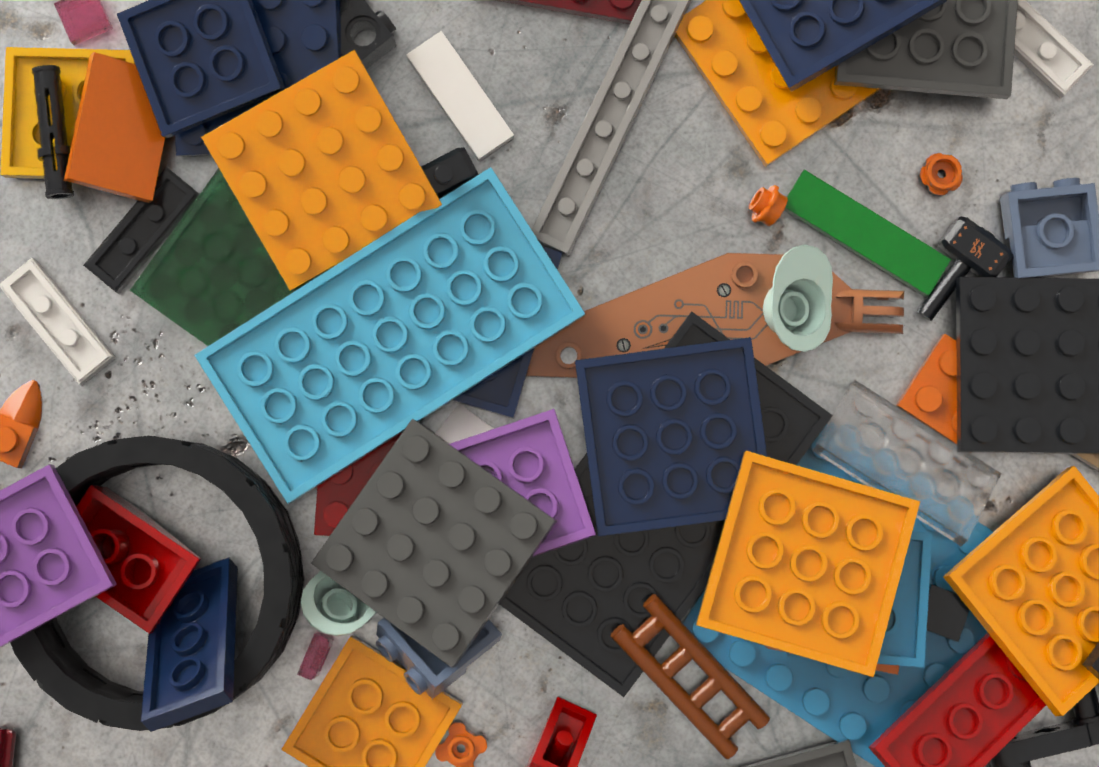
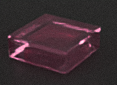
(83, 19)
(316, 655)

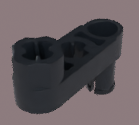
(1054, 739)

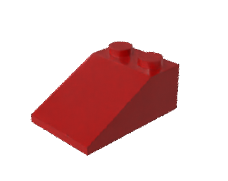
(140, 554)

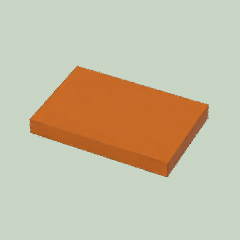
(115, 132)

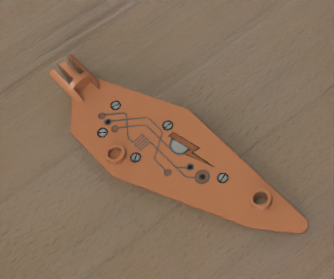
(722, 292)

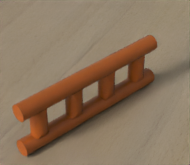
(689, 650)

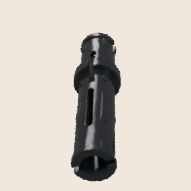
(48, 83)

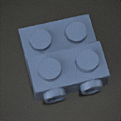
(1052, 228)
(423, 668)

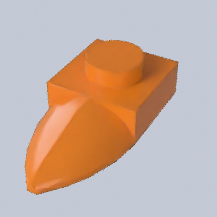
(19, 423)

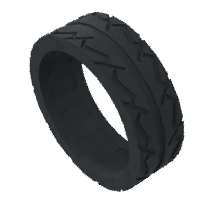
(86, 692)

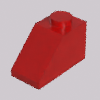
(563, 736)

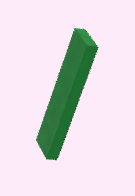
(866, 233)

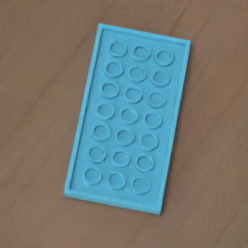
(389, 335)

